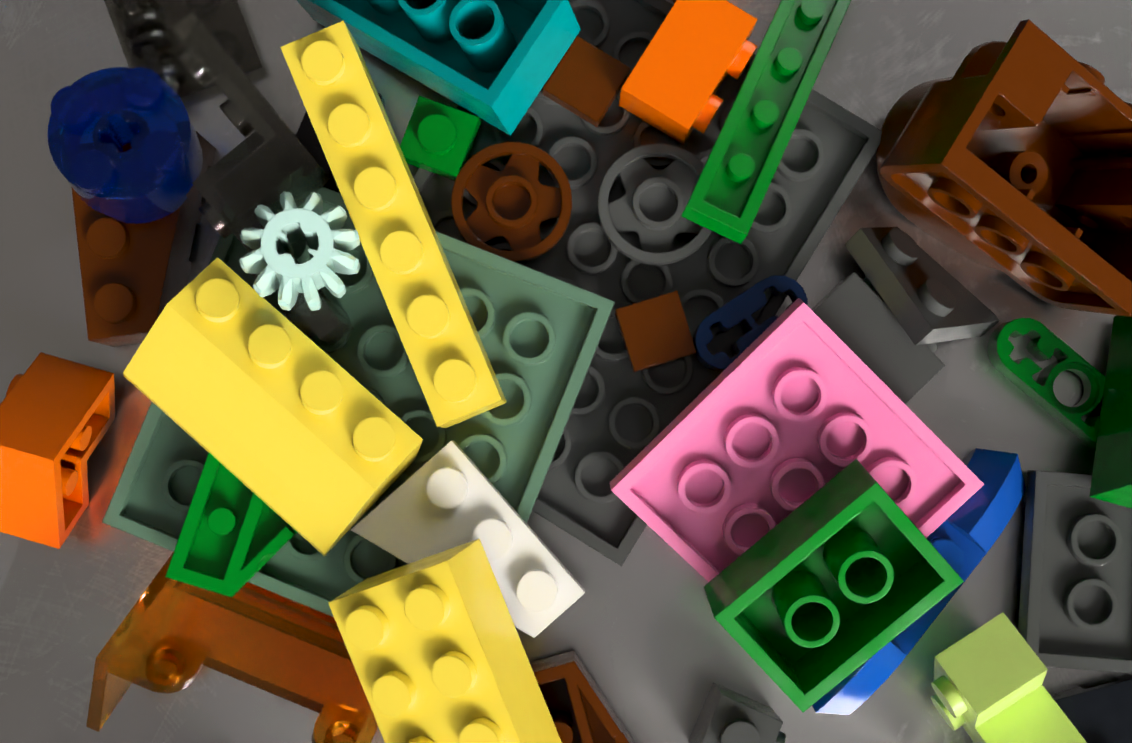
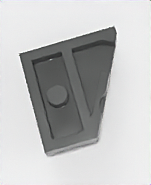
(917, 288)

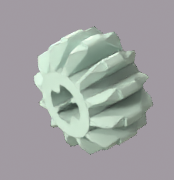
(294, 224)

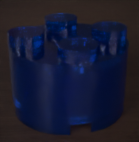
(105, 113)

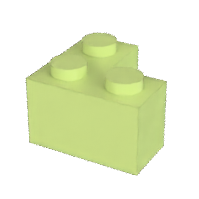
(996, 689)

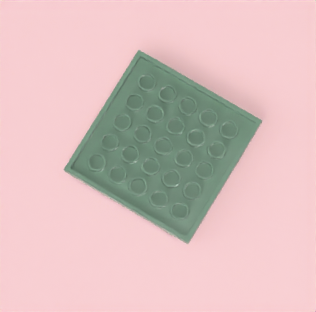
(540, 349)

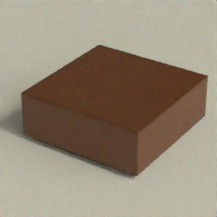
(586, 81)
(655, 331)

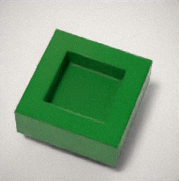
(439, 138)

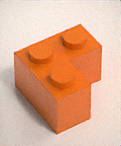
(46, 436)

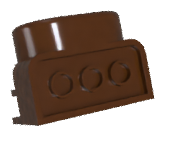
(1021, 170)

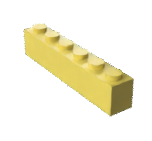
(393, 225)

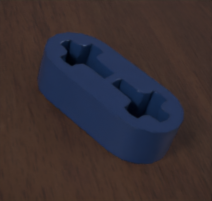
(739, 311)

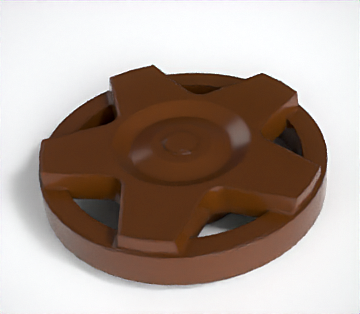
(512, 201)

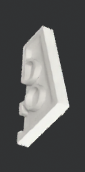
(456, 504)

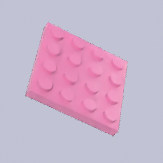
(775, 435)

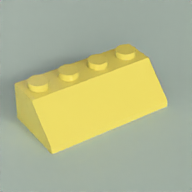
(271, 406)

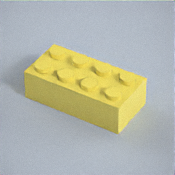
(442, 654)

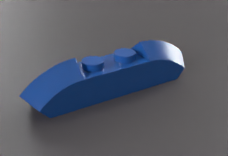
(963, 544)

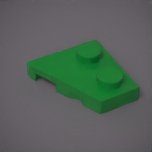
(225, 534)

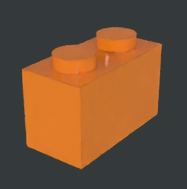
(686, 65)

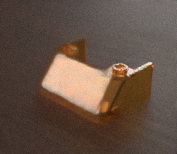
(245, 636)

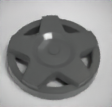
(652, 204)

